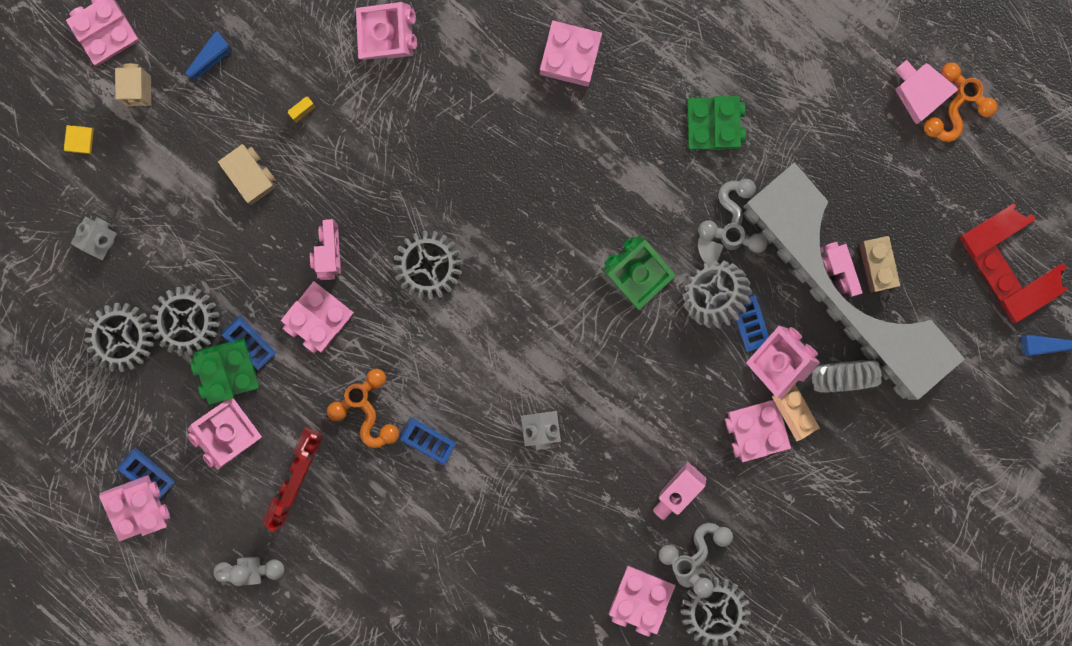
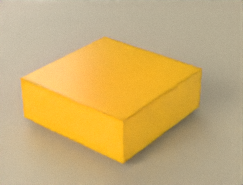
(301, 109)
(78, 139)

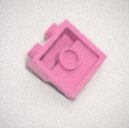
(102, 30)
(385, 31)
(327, 258)
(840, 265)
(316, 318)
(783, 361)
(757, 431)
(223, 433)
(135, 508)
(641, 601)

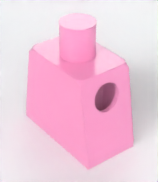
(922, 90)
(687, 483)

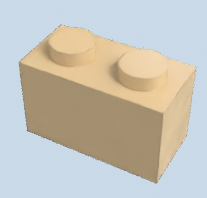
(133, 85)
(247, 174)
(879, 264)

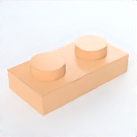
(796, 413)

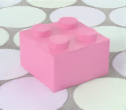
(570, 53)

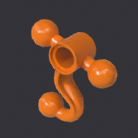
(986, 106)
(338, 410)

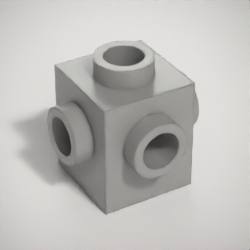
(94, 237)
(541, 429)

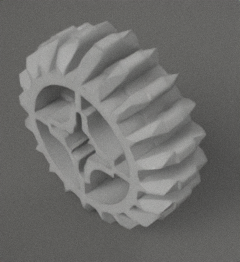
(436, 285)
(720, 301)
(101, 327)
(176, 329)
(847, 376)
(709, 622)

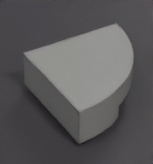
(709, 250)

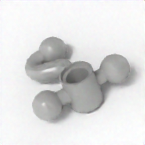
(708, 229)
(669, 555)
(248, 571)

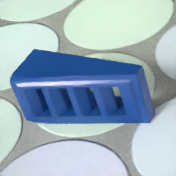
(210, 55)
(759, 320)
(240, 321)
(1041, 345)
(408, 428)
(143, 460)

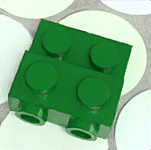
(715, 123)
(638, 271)
(224, 371)

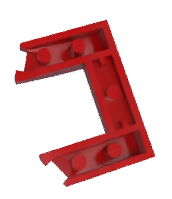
(1015, 300)
(279, 508)

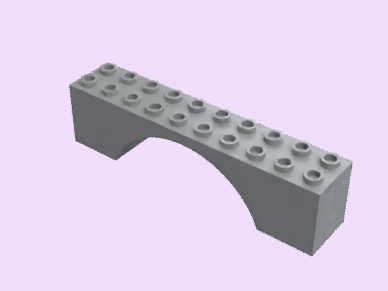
(908, 354)

